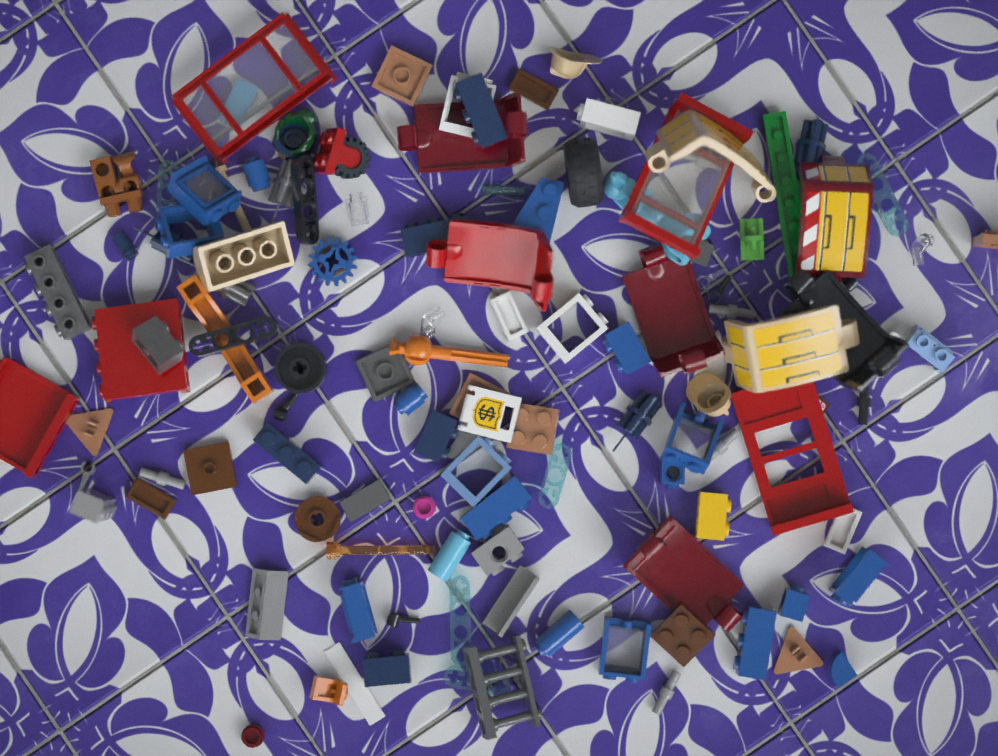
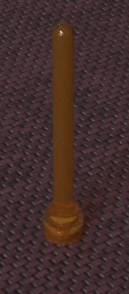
(336, 550)

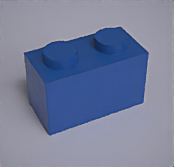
(626, 349)

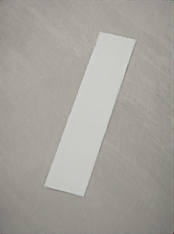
(355, 684)

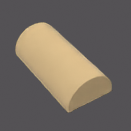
(243, 256)

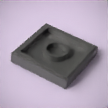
(384, 373)

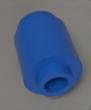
(256, 174)
(410, 399)

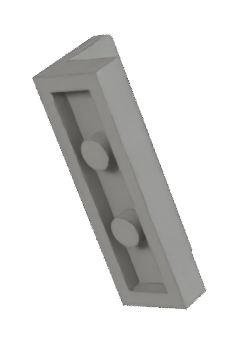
(511, 600)
(266, 604)

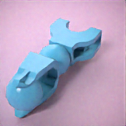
(618, 188)

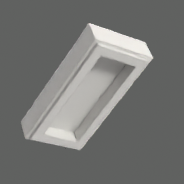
(509, 315)
(841, 531)

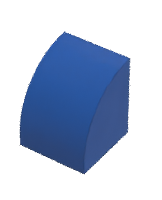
(840, 669)

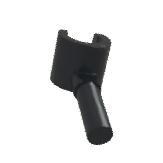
(850, 284)
(720, 289)
(281, 413)
(394, 620)

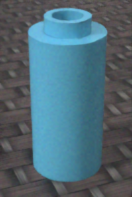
(450, 555)

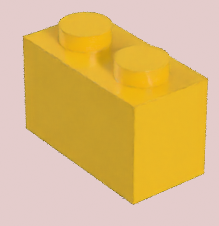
(712, 515)

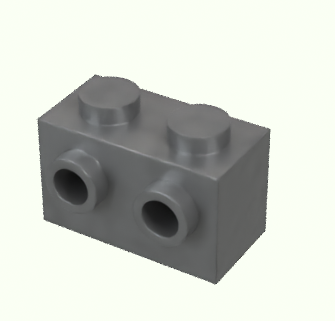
(157, 344)

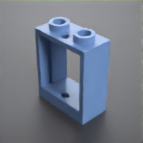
(450, 478)

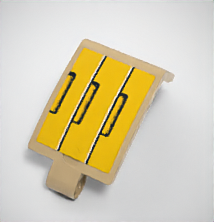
(693, 130)
(789, 349)

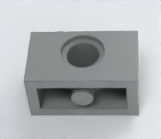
(504, 538)

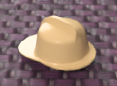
(570, 64)
(709, 394)

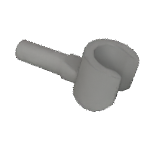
(85, 476)

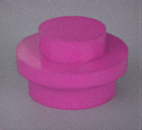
(424, 507)

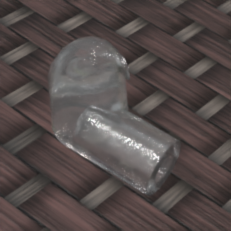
(919, 246)
(429, 322)

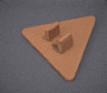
(91, 428)
(796, 654)

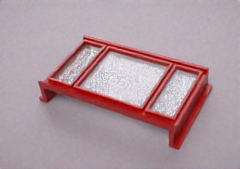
(252, 87)
(681, 200)

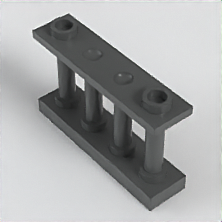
(480, 680)

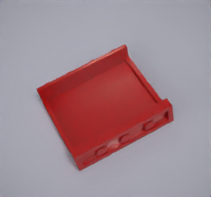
(122, 365)
(30, 416)

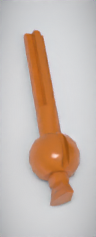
(418, 351)

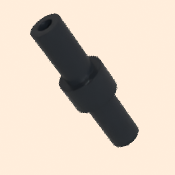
(863, 402)

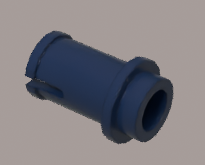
(125, 245)

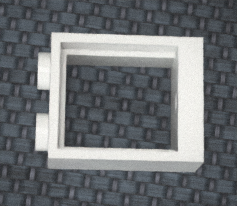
(608, 119)
(455, 128)
(553, 342)

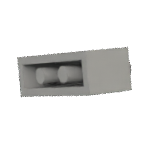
(93, 505)

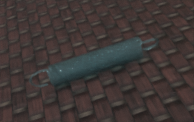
(503, 190)

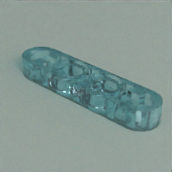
(885, 193)
(456, 620)

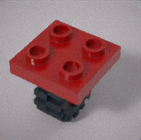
(341, 155)

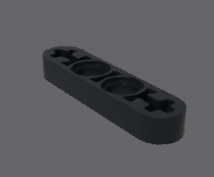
(301, 200)
(233, 339)

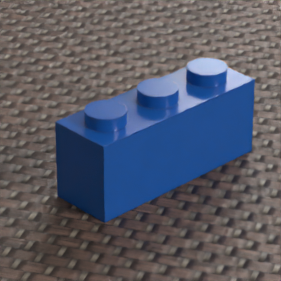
(496, 508)
(755, 642)

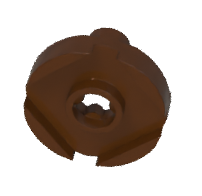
(329, 512)

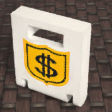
(485, 413)

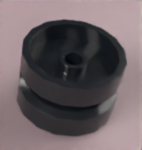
(287, 368)

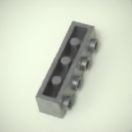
(58, 292)

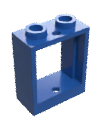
(177, 214)

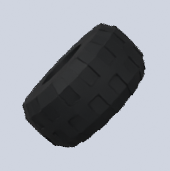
(583, 172)

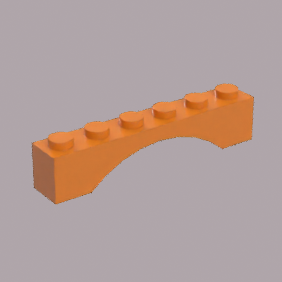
(238, 358)

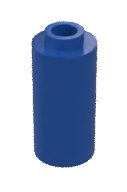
(558, 634)

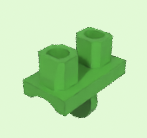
(751, 239)

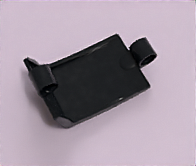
(877, 349)

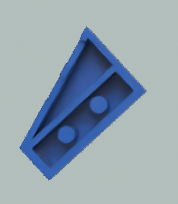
(541, 207)

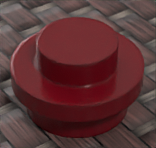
(252, 736)

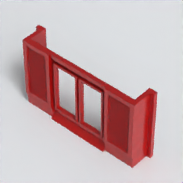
(802, 500)

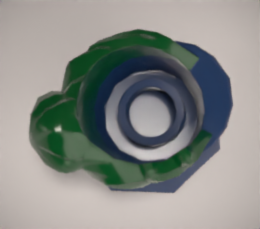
(295, 134)

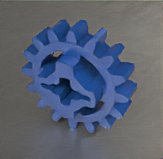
(343, 264)

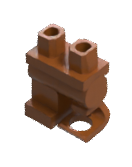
(117, 190)

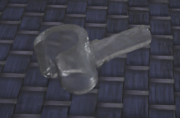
(711, 277)

